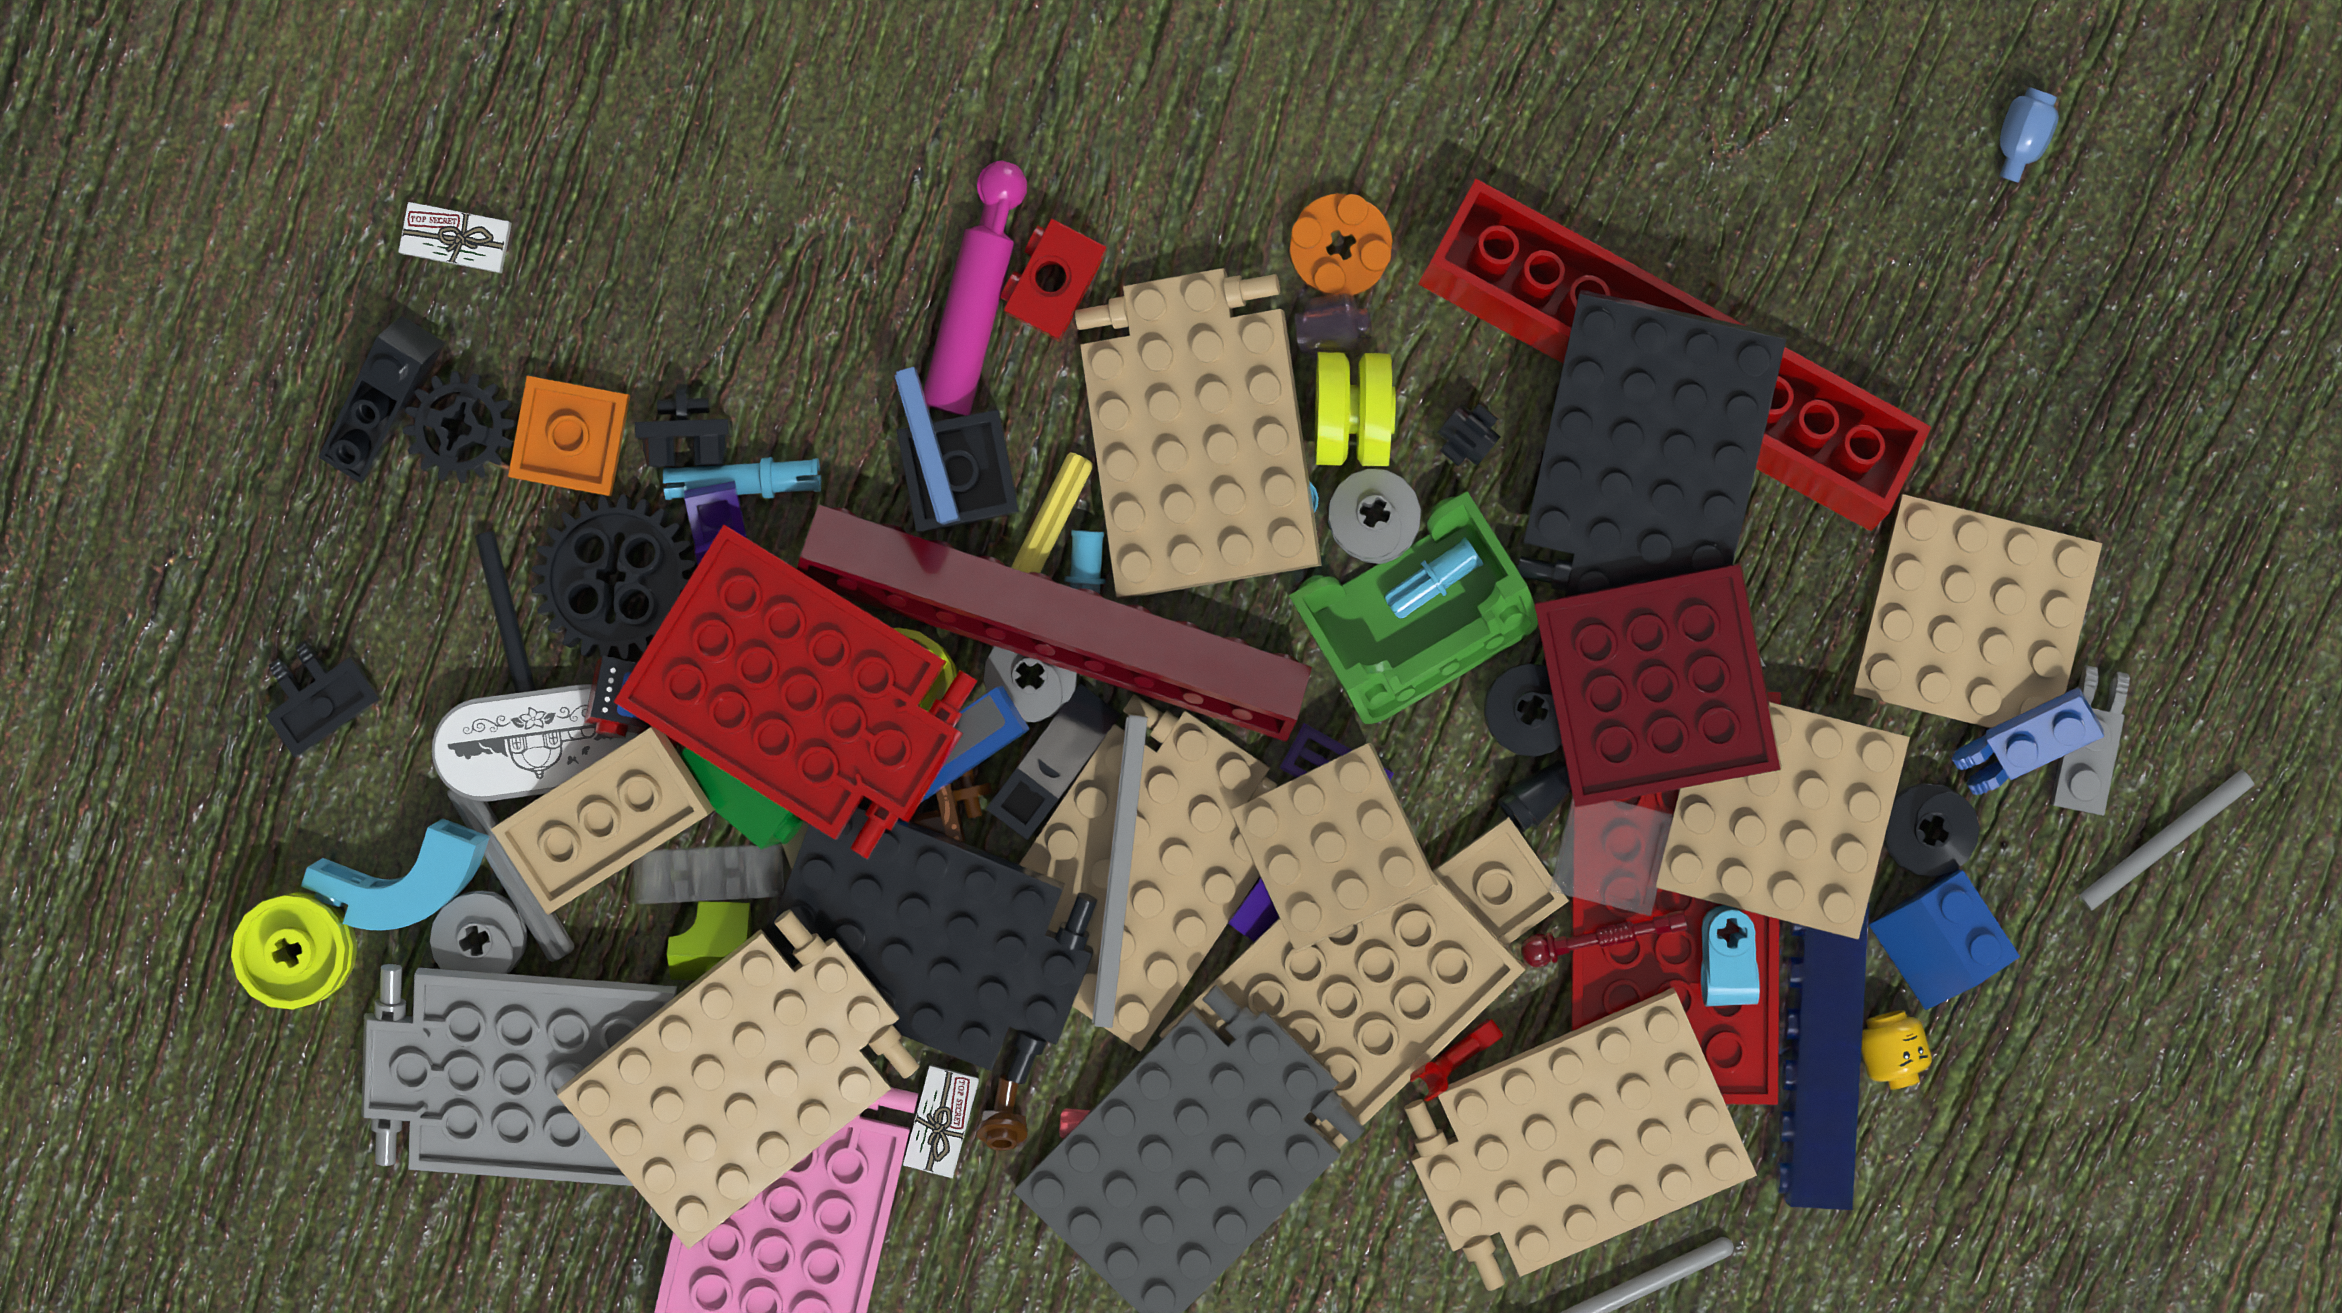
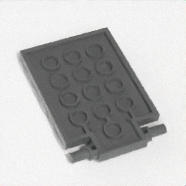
(1190, 1156)

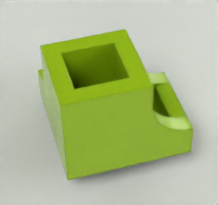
(714, 935)

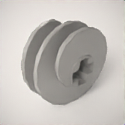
(1387, 539)
(1031, 703)
(490, 914)

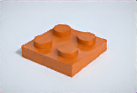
(569, 436)

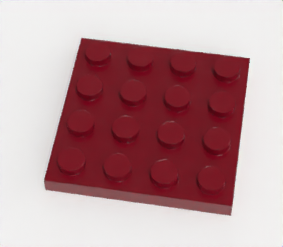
(1658, 685)

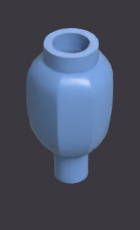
(2027, 131)

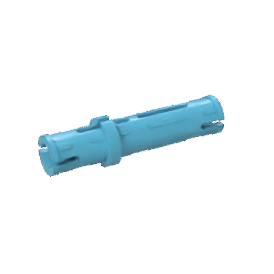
(754, 478)

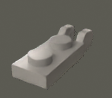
(2087, 773)

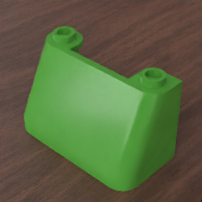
(1397, 661)

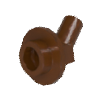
(1000, 1127)

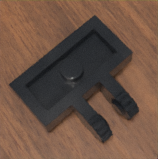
(321, 706)

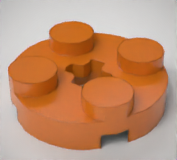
(1349, 216)

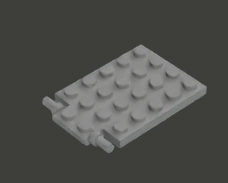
(485, 1069)

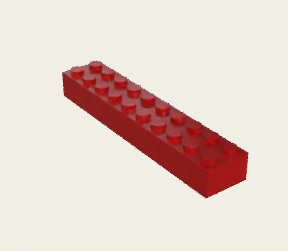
(1527, 281)

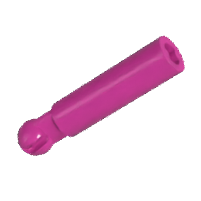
(974, 294)

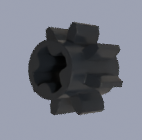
(1469, 434)

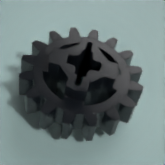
(466, 403)

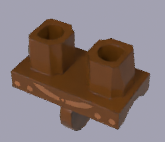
(948, 818)

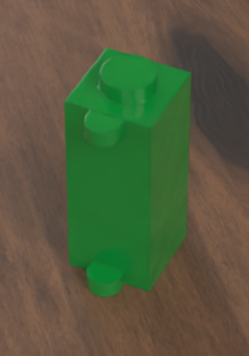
(742, 806)

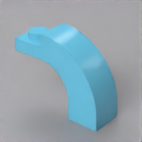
(440, 874)

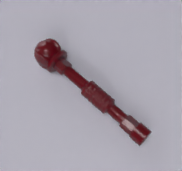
(1541, 949)

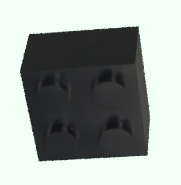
(976, 467)

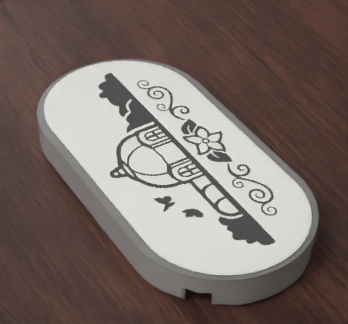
(518, 743)

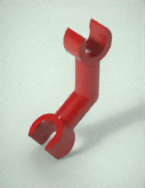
(1436, 1072)

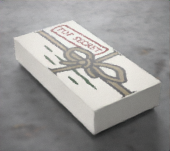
(455, 237)
(941, 1121)

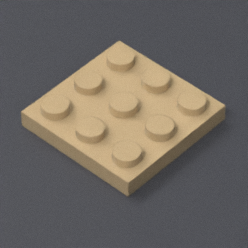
(1334, 847)

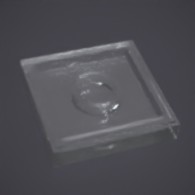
(1612, 855)

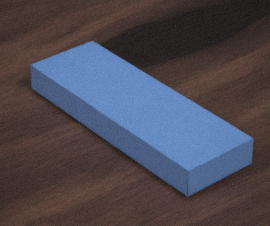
(927, 446)

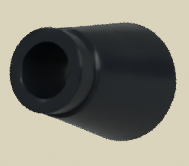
(1535, 796)

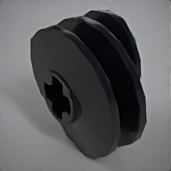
(1504, 721)
(1953, 817)

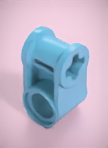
(1728, 968)

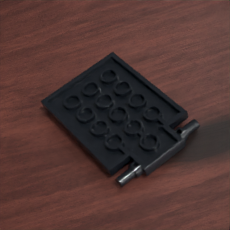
(1649, 445)
(945, 937)

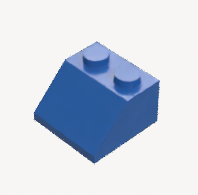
(1943, 939)

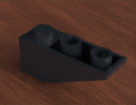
(378, 400)
(1053, 761)

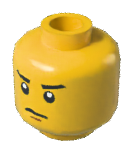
(1895, 1049)

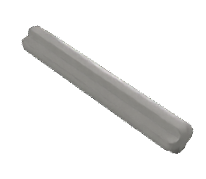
(545, 928)

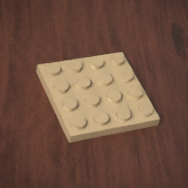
(1973, 614)
(1796, 837)

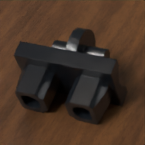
(660, 436)

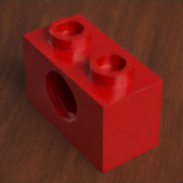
(1045, 310)

